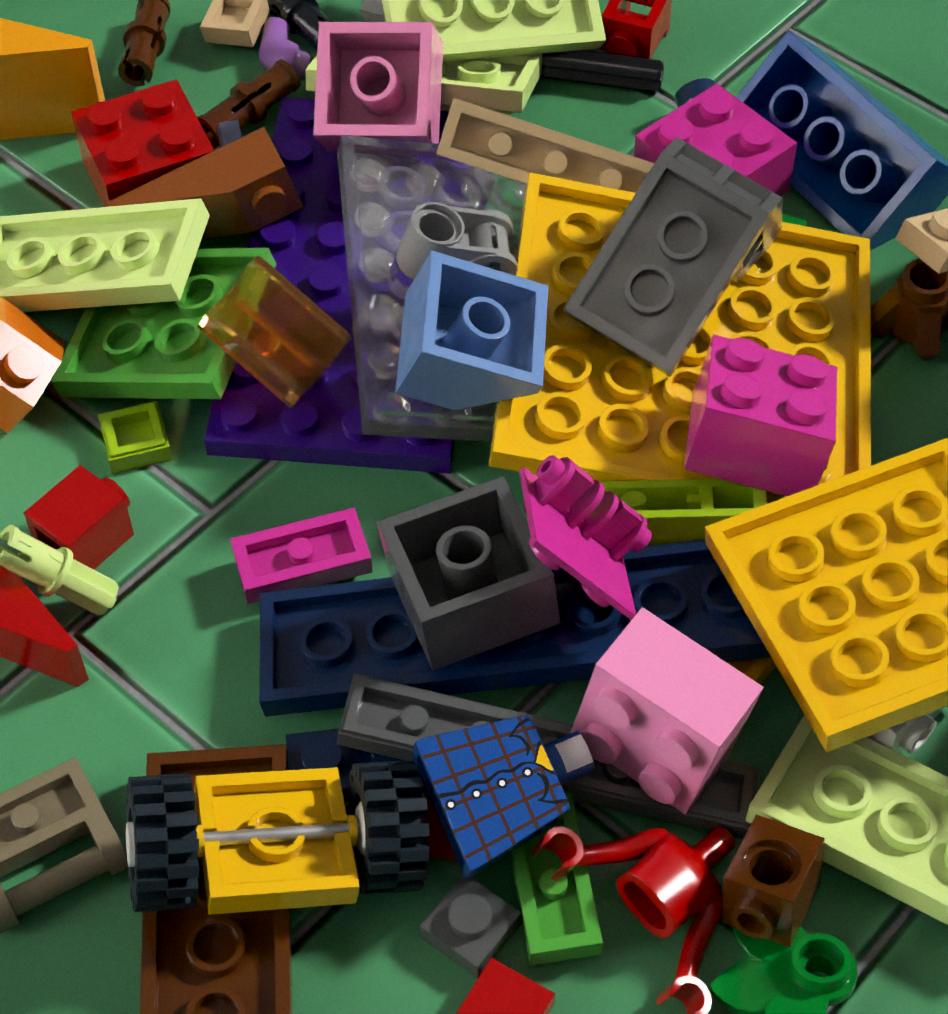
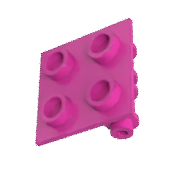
(583, 530)

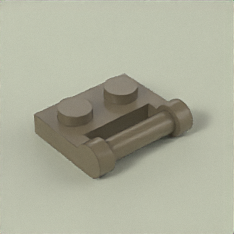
(43, 818)

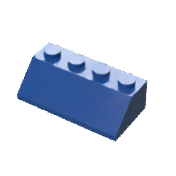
(851, 150)

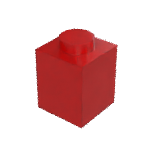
(83, 516)

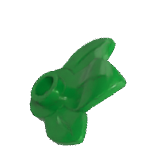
(780, 977)

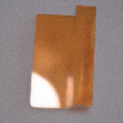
(275, 332)

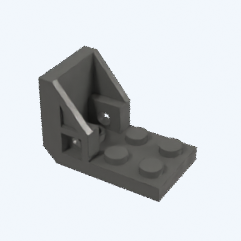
(675, 255)

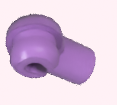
(276, 46)

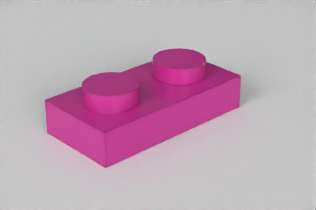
(302, 554)

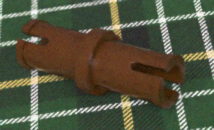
(144, 41)
(246, 102)

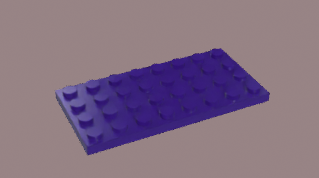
(312, 256)

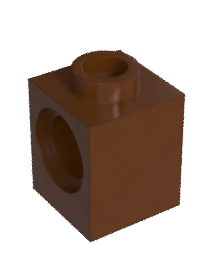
(772, 881)

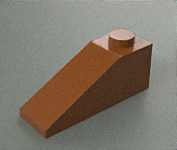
(238, 183)

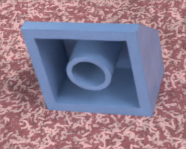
(471, 335)

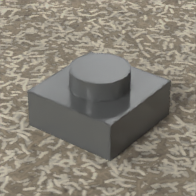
(470, 925)

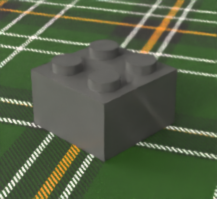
(468, 573)

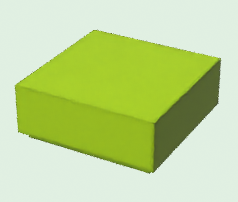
(135, 437)

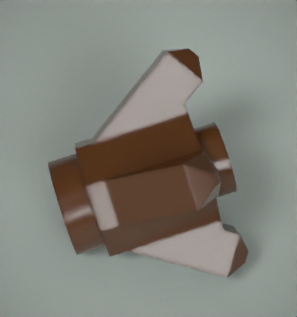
(914, 309)

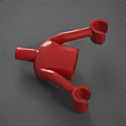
(661, 891)

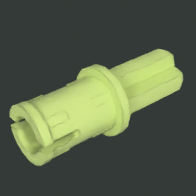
(57, 572)

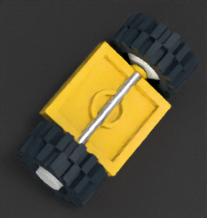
(275, 837)

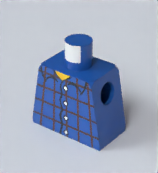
(498, 786)

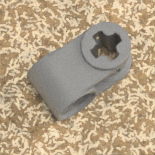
(457, 233)

